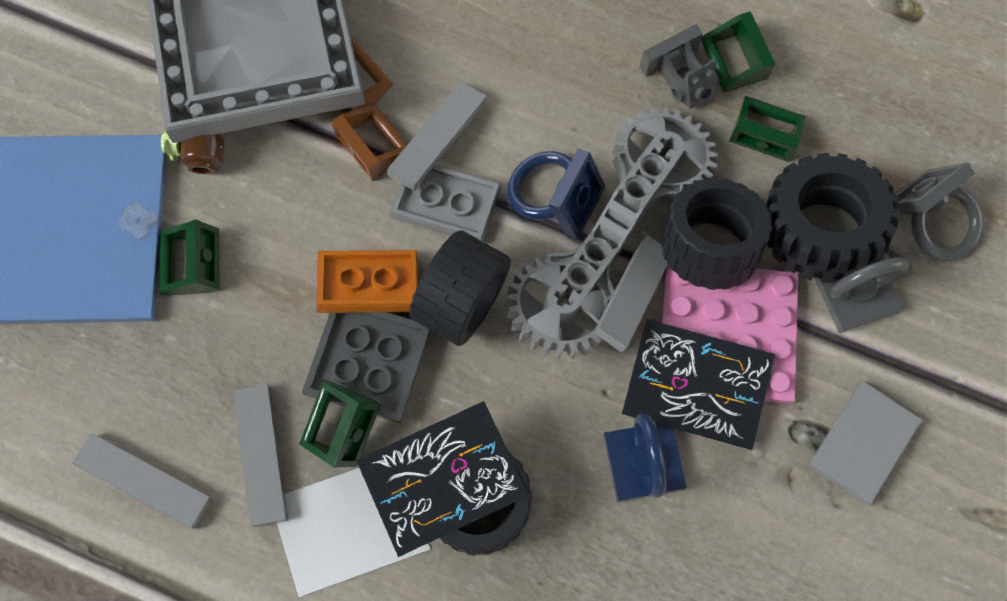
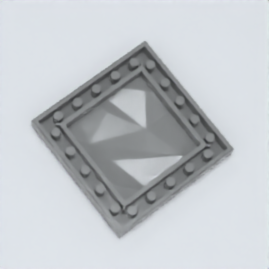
(250, 62)

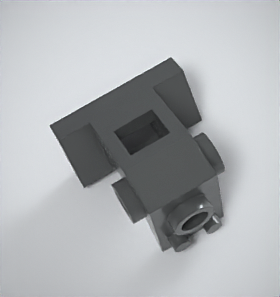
(676, 55)

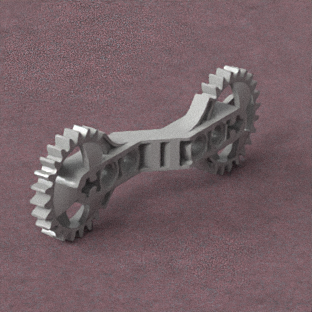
(643, 183)

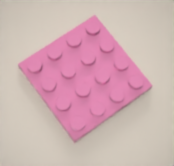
(753, 314)

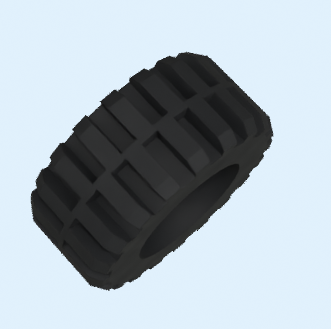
(836, 183)

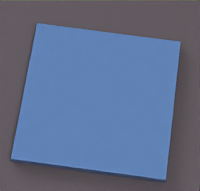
(62, 232)

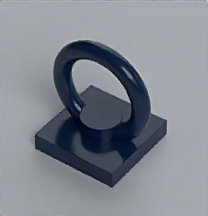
(574, 195)
(644, 460)

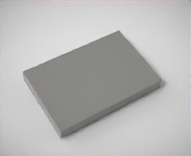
(448, 202)
(864, 443)

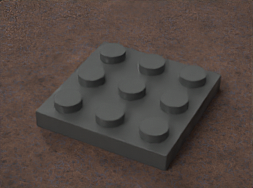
(372, 356)

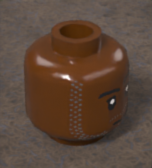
(203, 153)

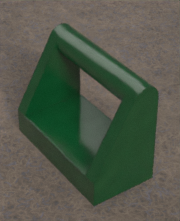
(752, 45)
(764, 138)
(201, 259)
(352, 429)

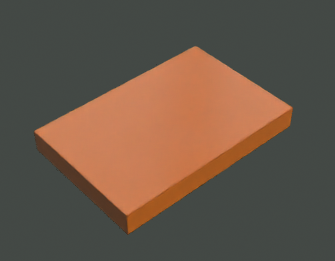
(366, 280)

